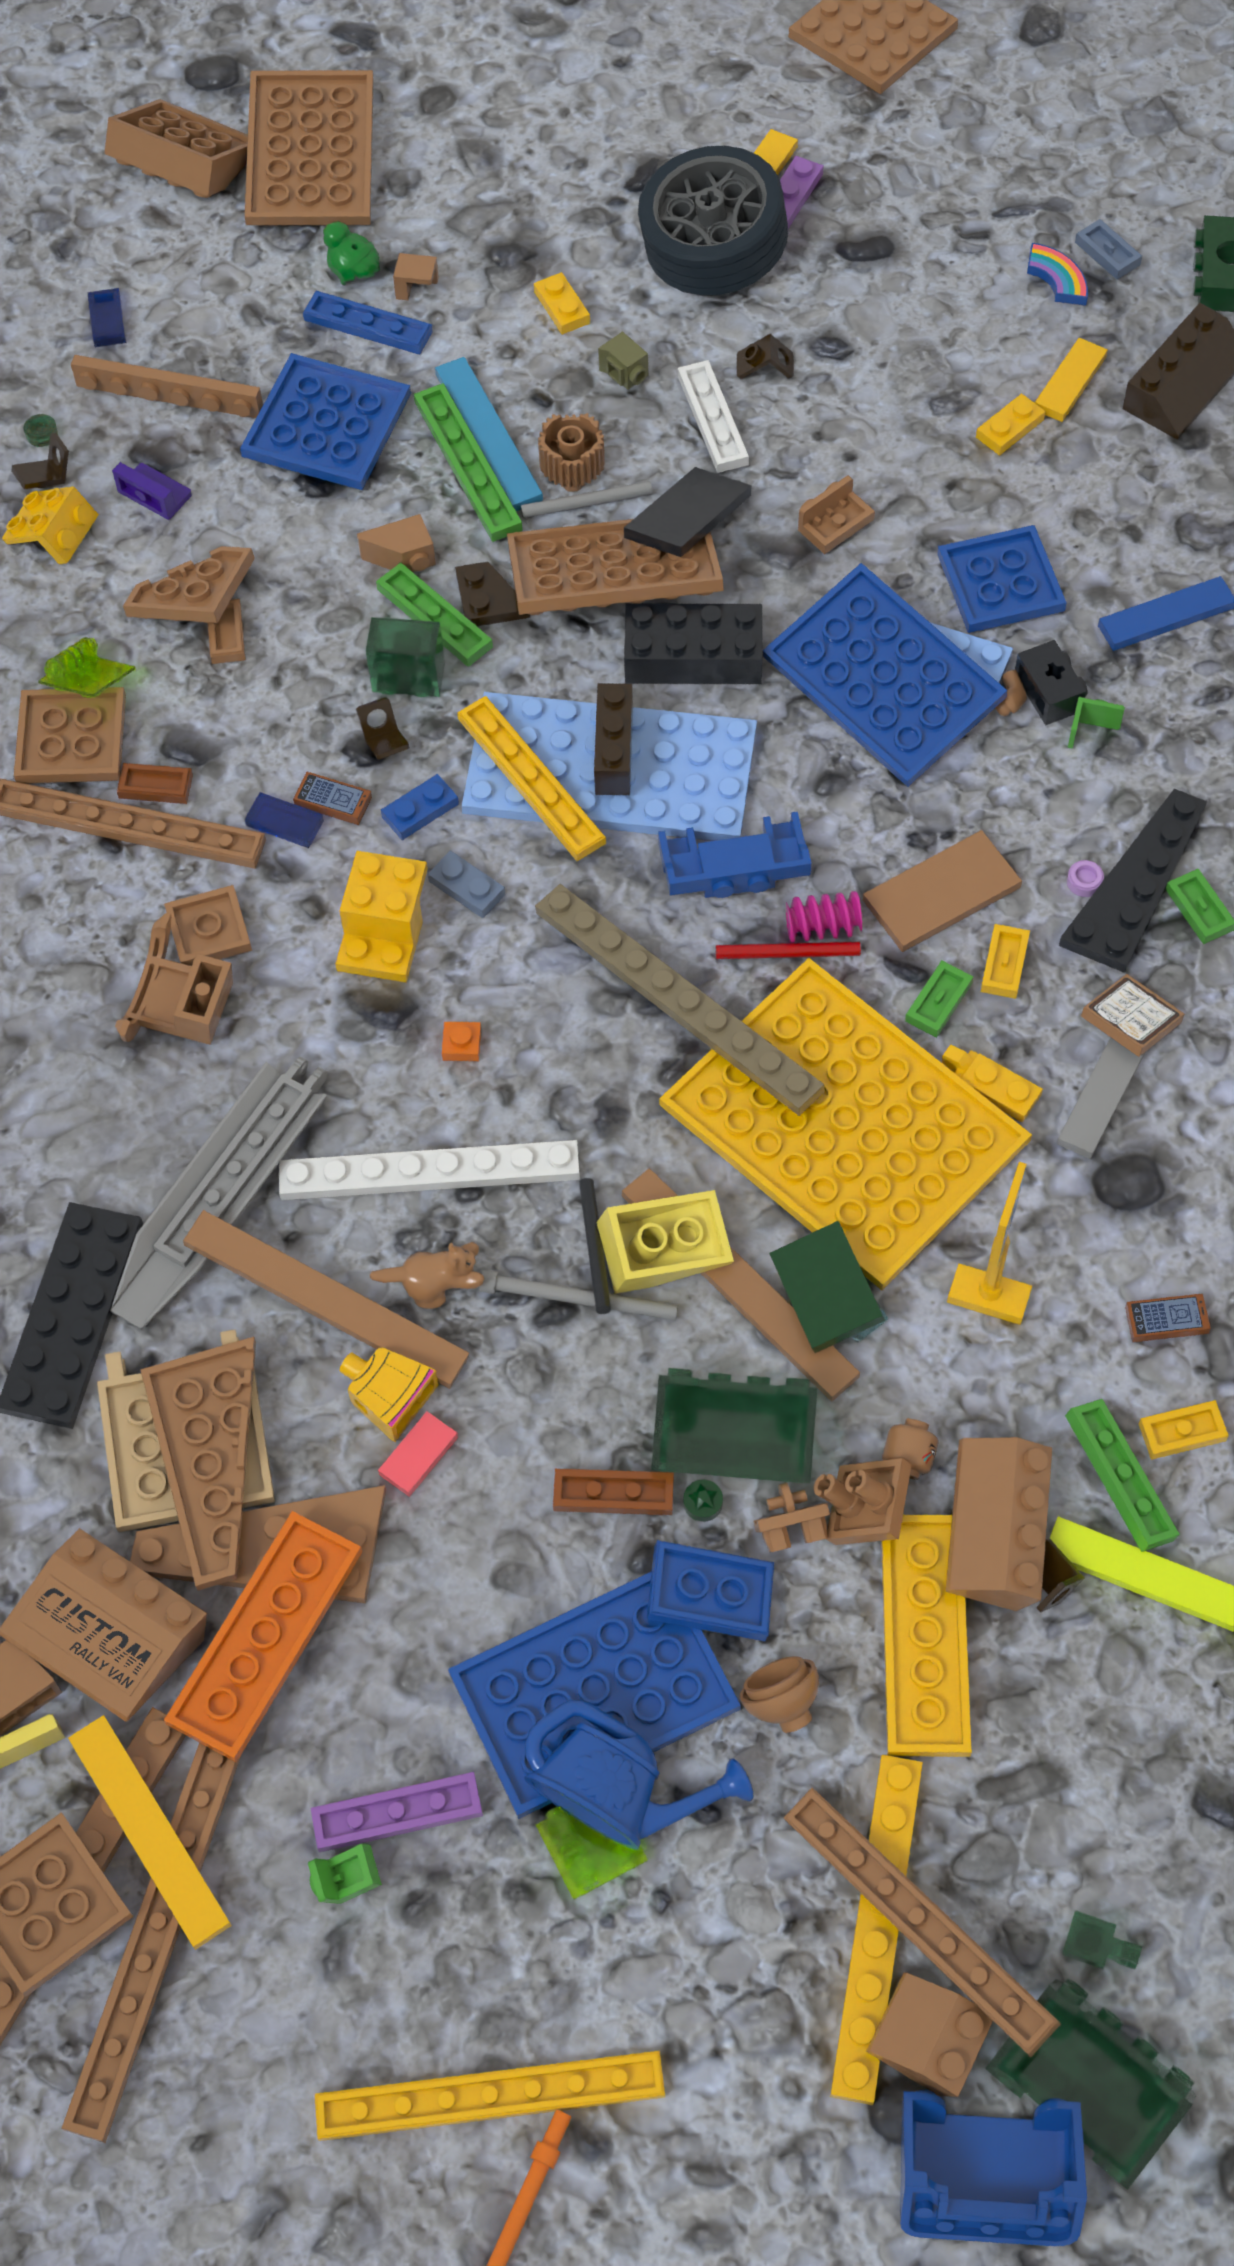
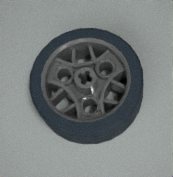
(698, 217)

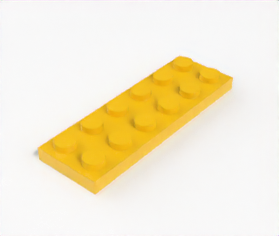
(924, 1644)

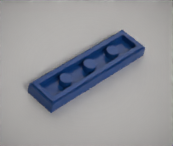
(367, 322)
(1166, 613)

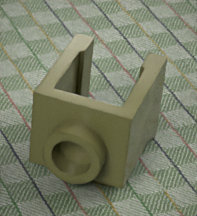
(623, 361)

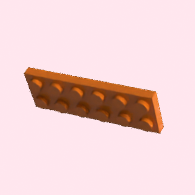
(263, 1636)

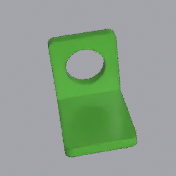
(1096, 713)

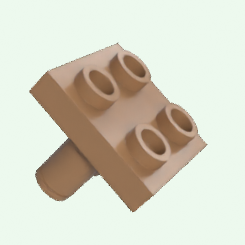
(865, 1500)

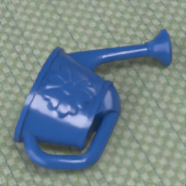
(612, 1779)

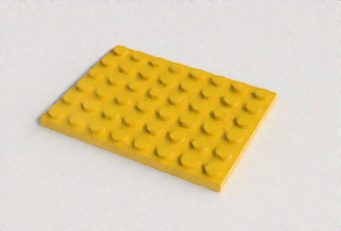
(881, 1151)

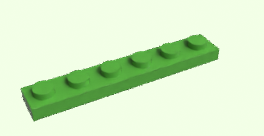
(468, 462)

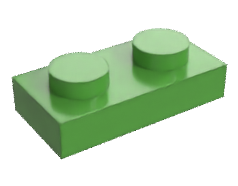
(1200, 906)
(939, 999)

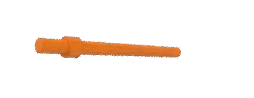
(544, 2157)

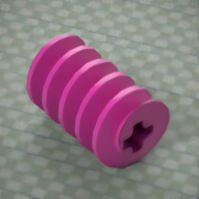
(823, 916)

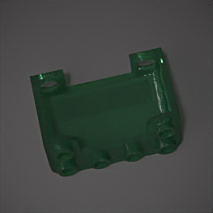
(734, 1427)
(1123, 2090)

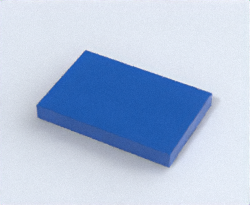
(710, 1590)

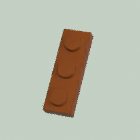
(613, 1491)

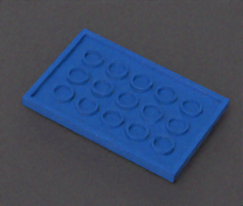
(885, 674)
(603, 1652)

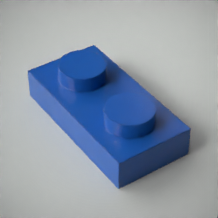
(419, 807)

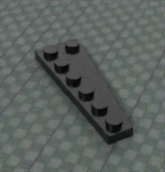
(1124, 903)

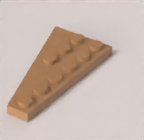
(203, 1435)
(348, 1514)

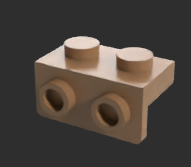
(834, 515)

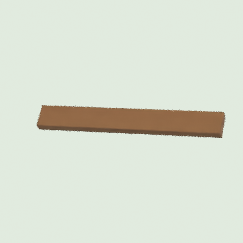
(131, 824)
(323, 1296)
(762, 1307)
(923, 1922)

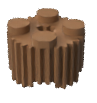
(571, 450)

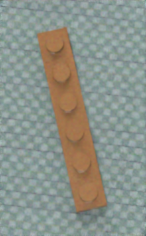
(167, 386)

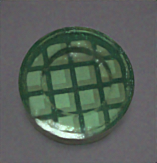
(38, 429)

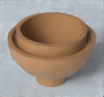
(782, 1692)

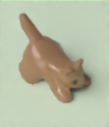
(430, 1274)

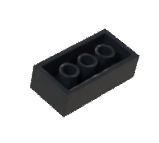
(693, 643)

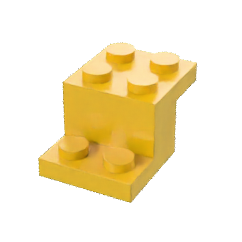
(381, 916)

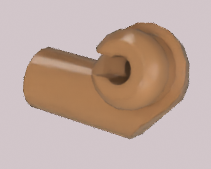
(1016, 694)

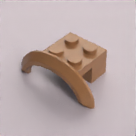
(176, 995)

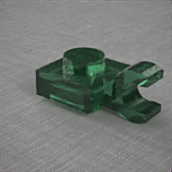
(1093, 1941)

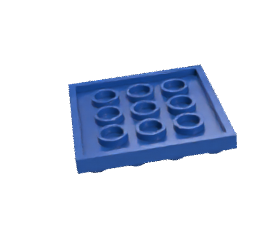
(326, 421)

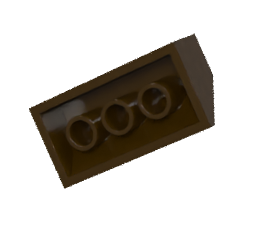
(1183, 373)

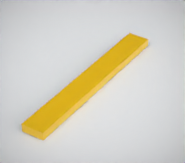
(489, 2095)

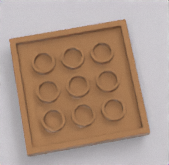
(873, 37)

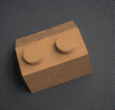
(930, 2035)

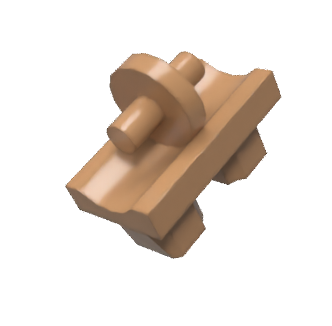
(810, 1518)

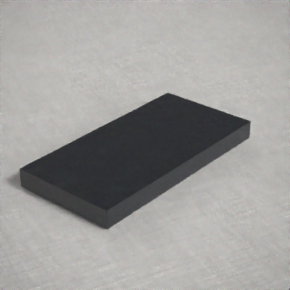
(687, 511)

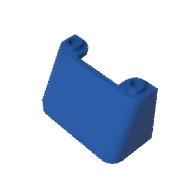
(992, 2174)

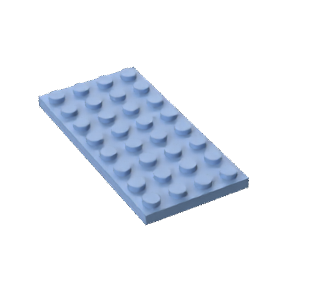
(682, 768)

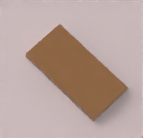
(942, 890)

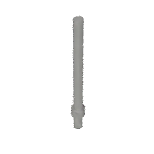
(494, 1282)

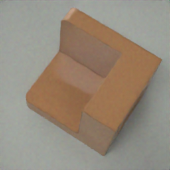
(413, 269)

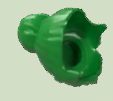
(349, 253)

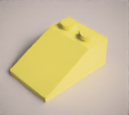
(663, 1240)

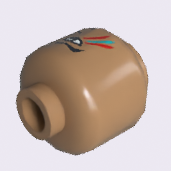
(913, 1444)

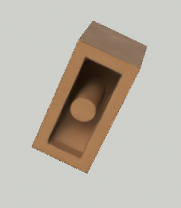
(398, 542)

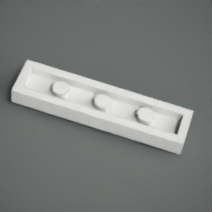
(713, 416)

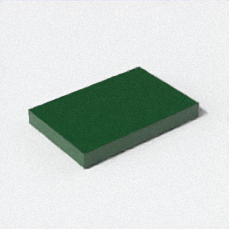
(826, 1287)

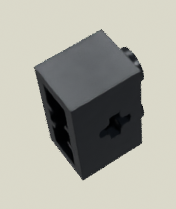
(1050, 681)

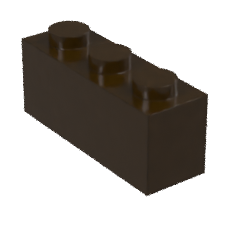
(613, 739)

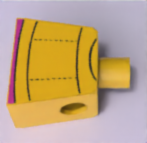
(388, 1388)

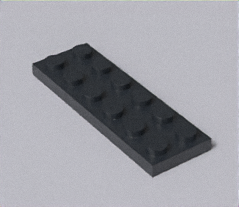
(69, 1316)

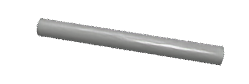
(586, 499)

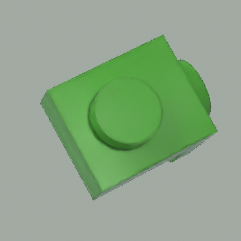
(344, 1875)

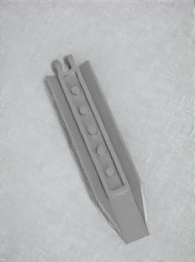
(217, 1180)

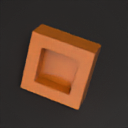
(461, 1041)

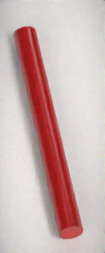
(788, 950)

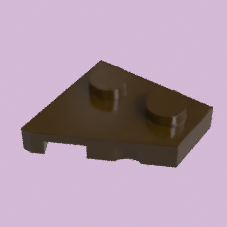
(486, 595)

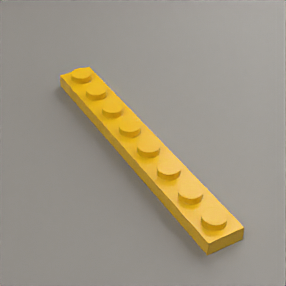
(875, 1936)

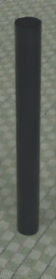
(594, 1246)

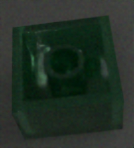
(405, 657)

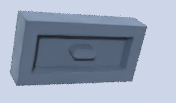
(1108, 249)
(466, 884)

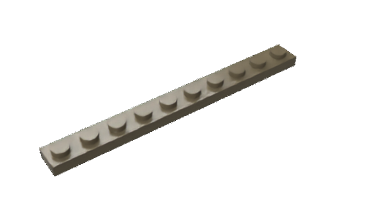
(680, 1000)

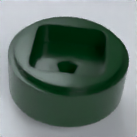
(703, 1500)

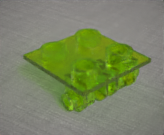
(82, 671)
(584, 1855)

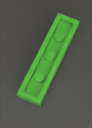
(425, 604)
(1122, 1475)

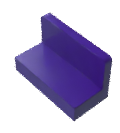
(151, 489)

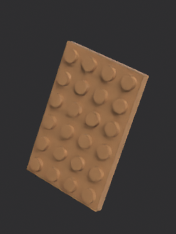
(309, 147)
(601, 568)

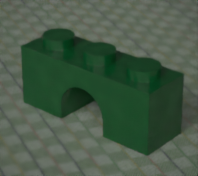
(1212, 262)

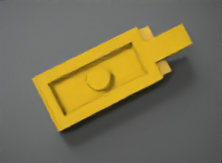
(996, 1083)

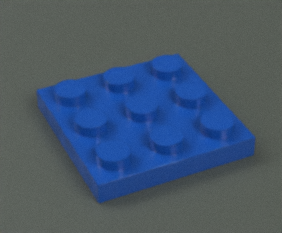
(1001, 578)

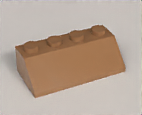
(999, 1521)

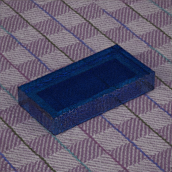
(106, 317)
(284, 820)

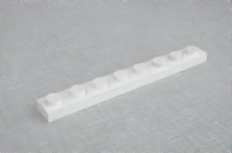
(428, 1170)

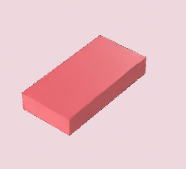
(418, 1453)

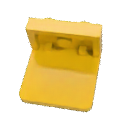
(54, 519)

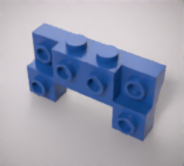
(735, 863)

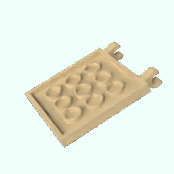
(134, 1455)

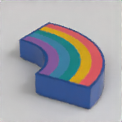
(1059, 272)

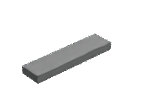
(1099, 1099)

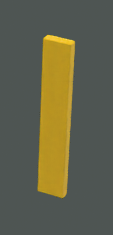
(531, 778)
(149, 1832)

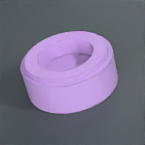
(1084, 878)

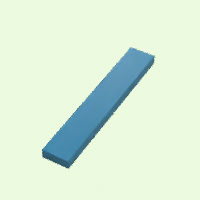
(489, 432)

